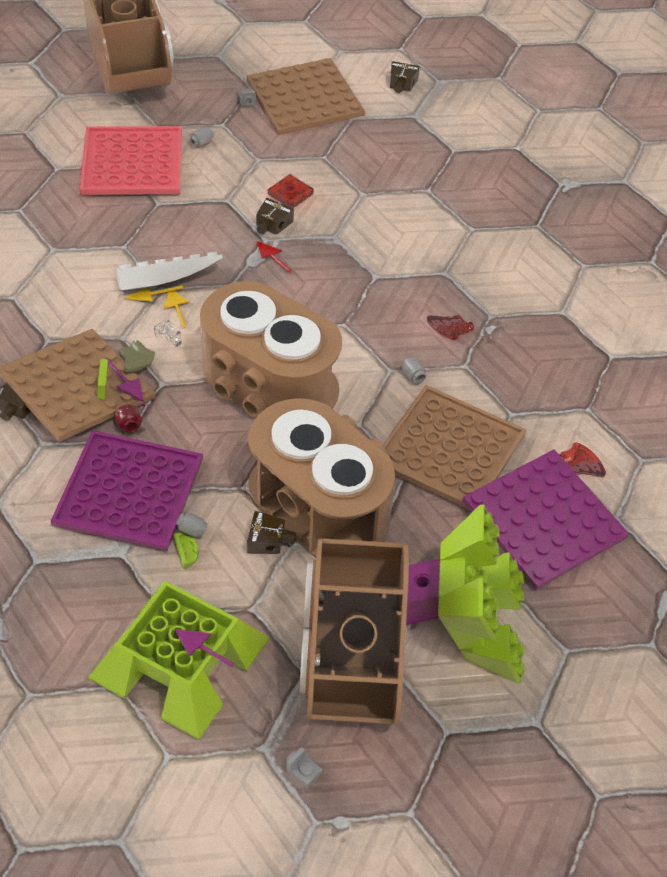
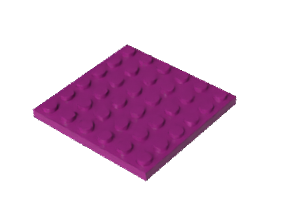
(128, 490)
(547, 518)

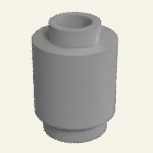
(201, 136)
(414, 370)
(191, 524)

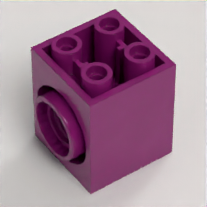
(423, 592)

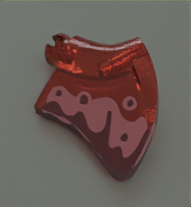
(450, 326)
(583, 461)

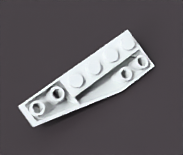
(162, 272)

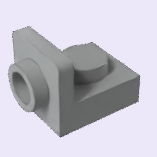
(247, 97)
(302, 768)

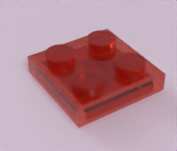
(290, 191)

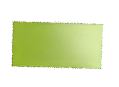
(102, 379)

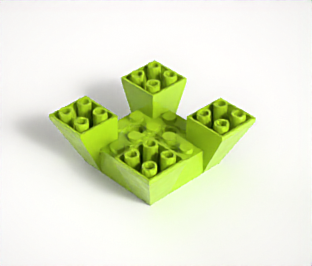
(472, 591)
(156, 650)

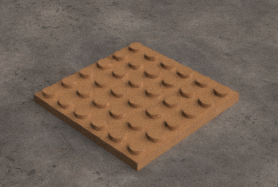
(305, 96)
(63, 384)
(450, 445)

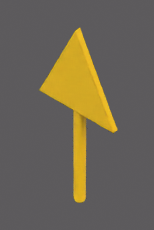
(145, 295)
(175, 299)

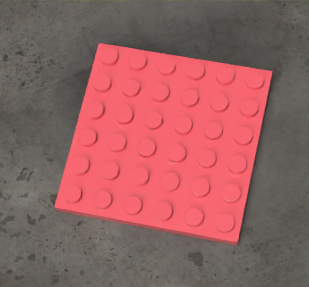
(131, 160)

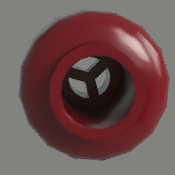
(128, 418)

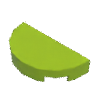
(187, 549)

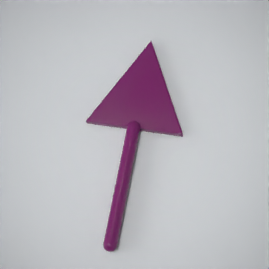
(132, 387)
(193, 640)

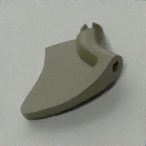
(137, 356)

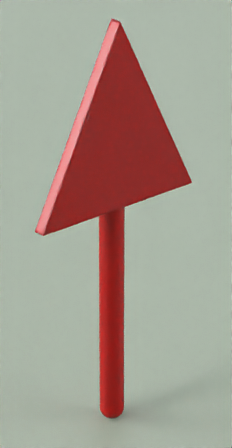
(267, 250)

